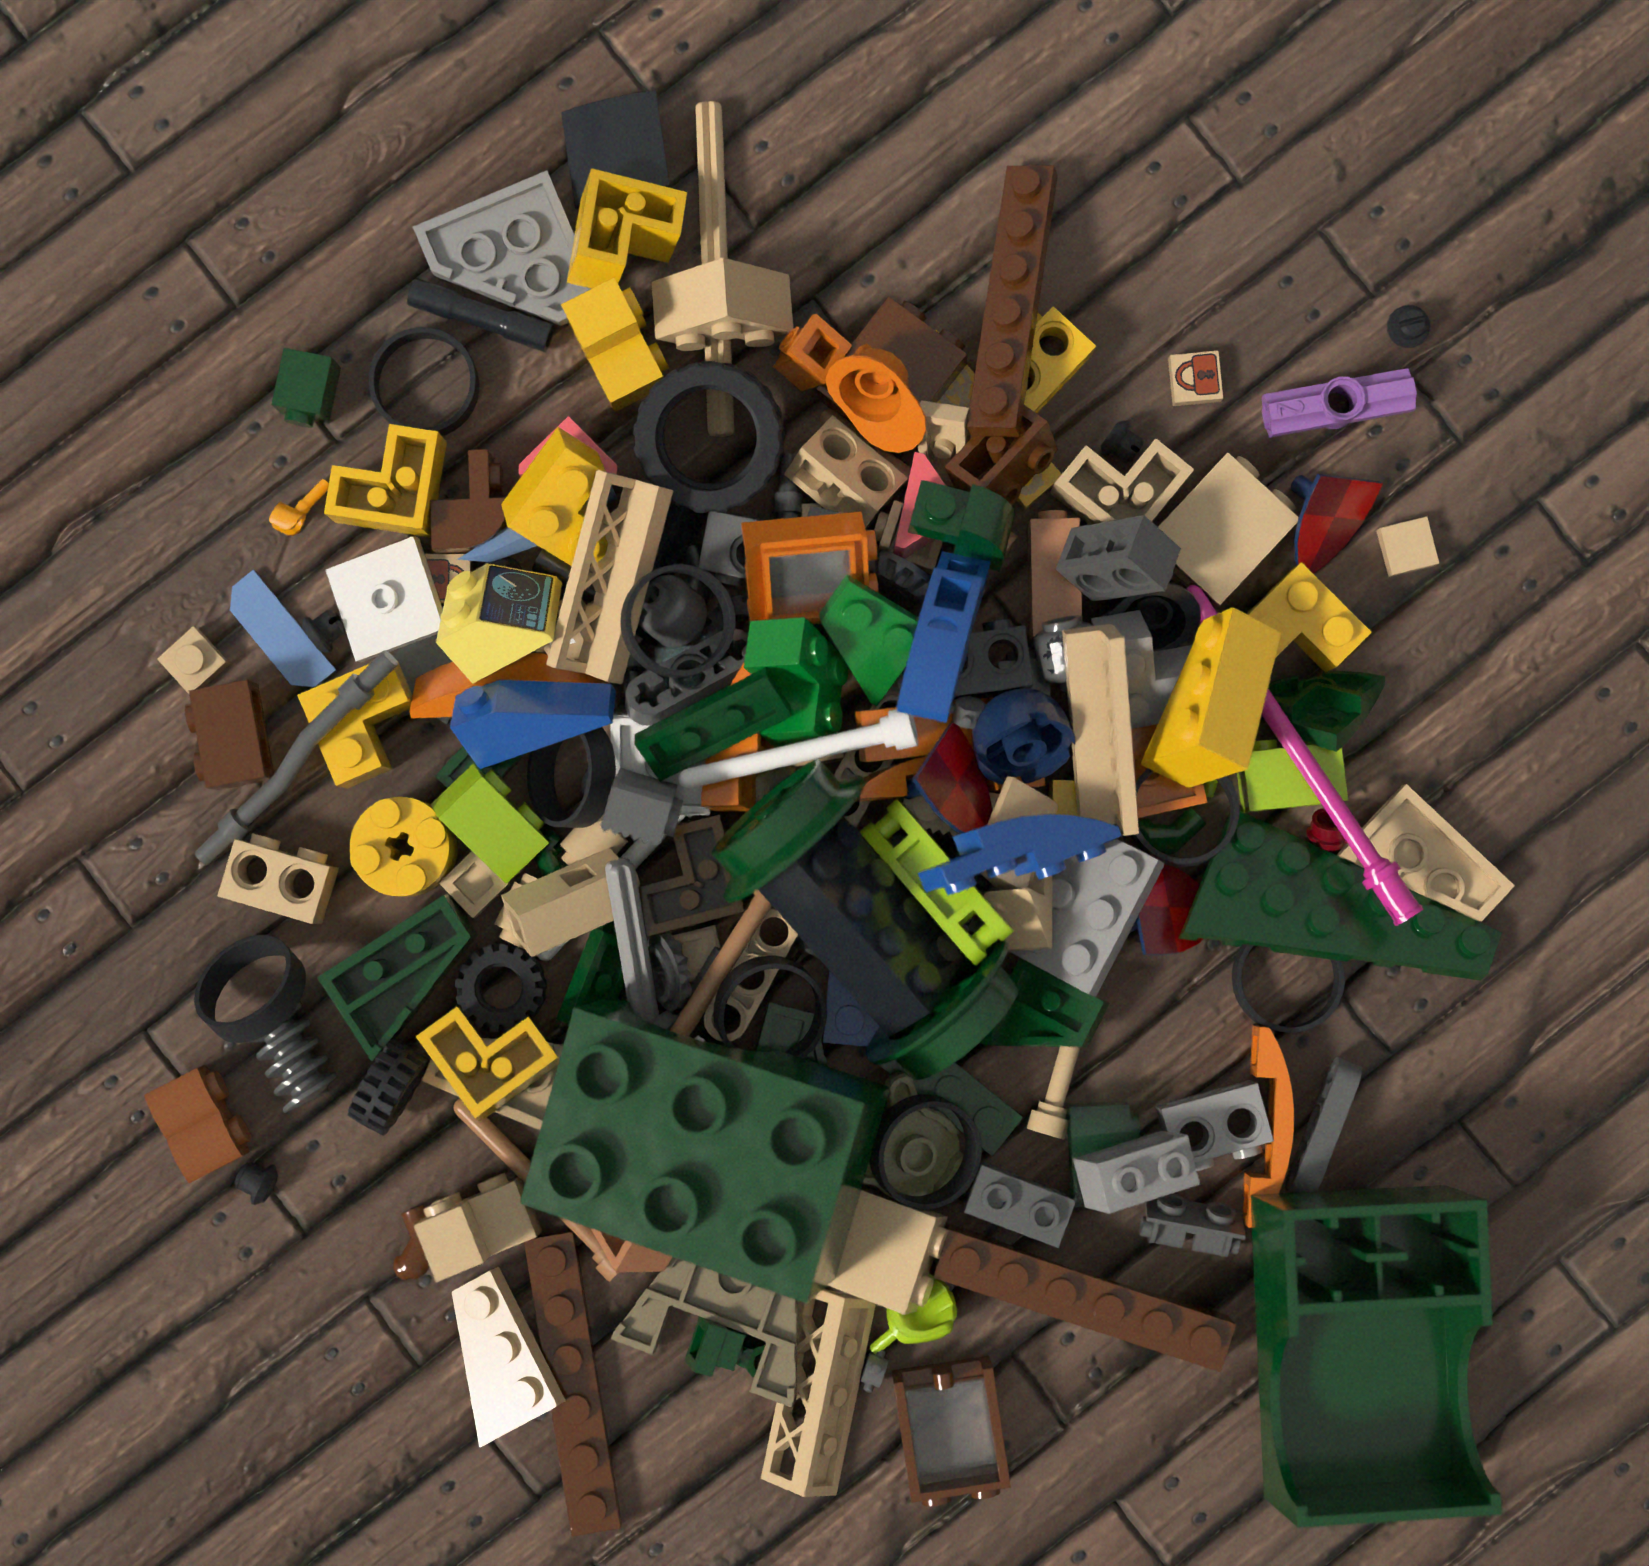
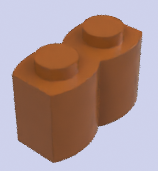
(198, 1122)

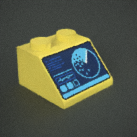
(497, 617)

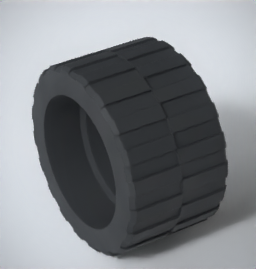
(651, 448)

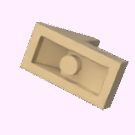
(944, 435)
(1027, 913)

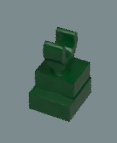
(720, 1347)

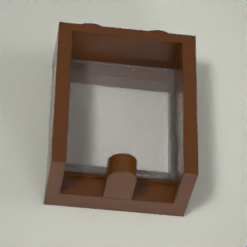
(951, 1430)

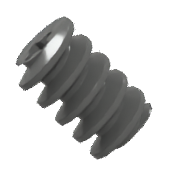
(295, 1063)

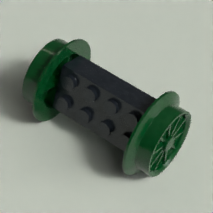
(864, 923)

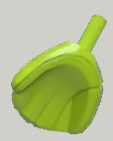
(924, 1325)

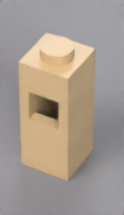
(561, 904)

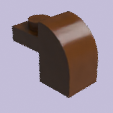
(468, 523)

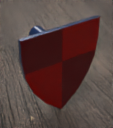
(1330, 515)
(953, 783)
(1166, 913)

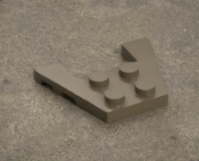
(726, 1303)

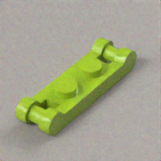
(922, 852)

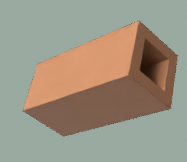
(1048, 591)

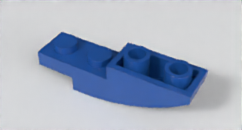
(942, 636)
(1020, 844)

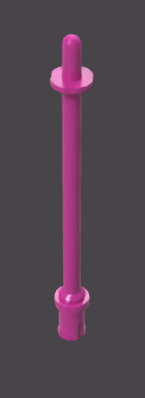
(1378, 871)

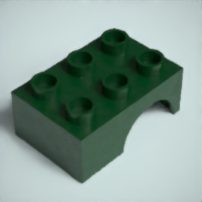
(705, 1149)
(1368, 1353)

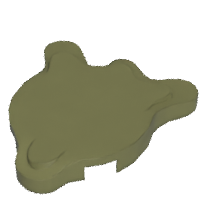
(921, 1148)

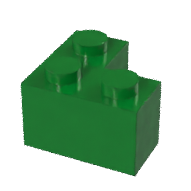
(807, 673)

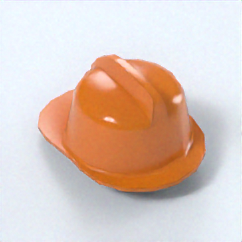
(877, 398)

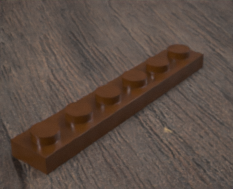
(1012, 301)
(571, 1358)

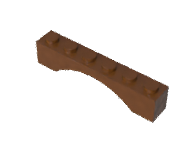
(1084, 1299)

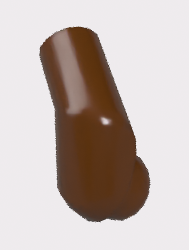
(412, 1262)

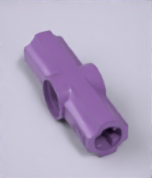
(1367, 397)

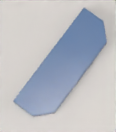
(278, 633)

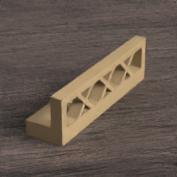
(633, 542)
(1101, 725)
(826, 1395)

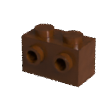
(1004, 462)
(229, 735)

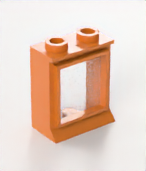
(801, 562)

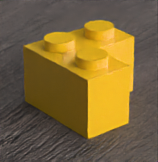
(622, 219)
(609, 332)
(397, 495)
(552, 496)
(1311, 618)
(353, 746)
(487, 1074)

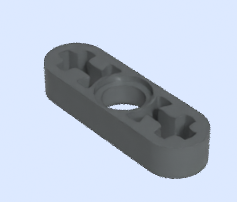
(683, 695)
(1324, 1126)

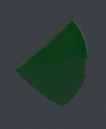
(1328, 707)

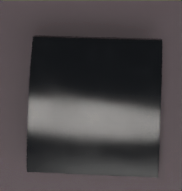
(615, 137)

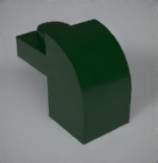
(972, 520)

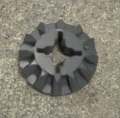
(900, 576)
(669, 971)

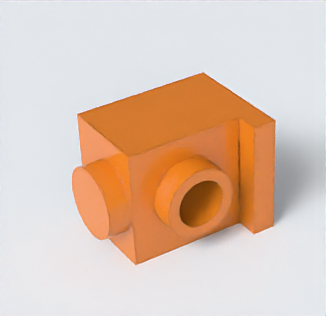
(810, 353)

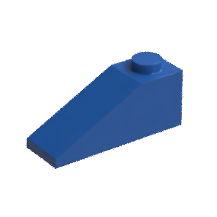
(523, 716)

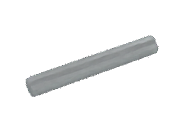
(631, 938)

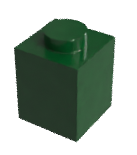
(305, 387)

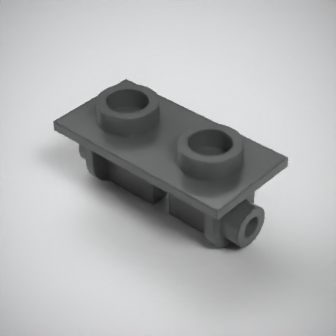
(1214, 1225)

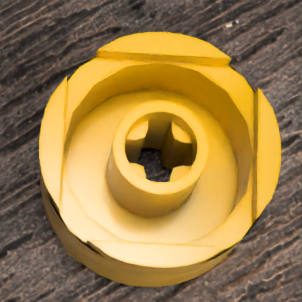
(377, 858)

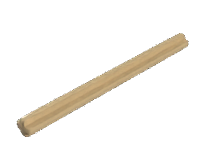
(713, 244)

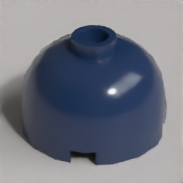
(1021, 736)

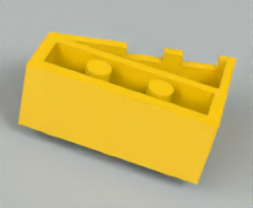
(1215, 702)

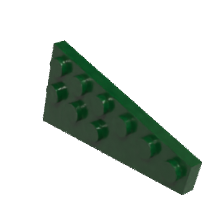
(1313, 904)

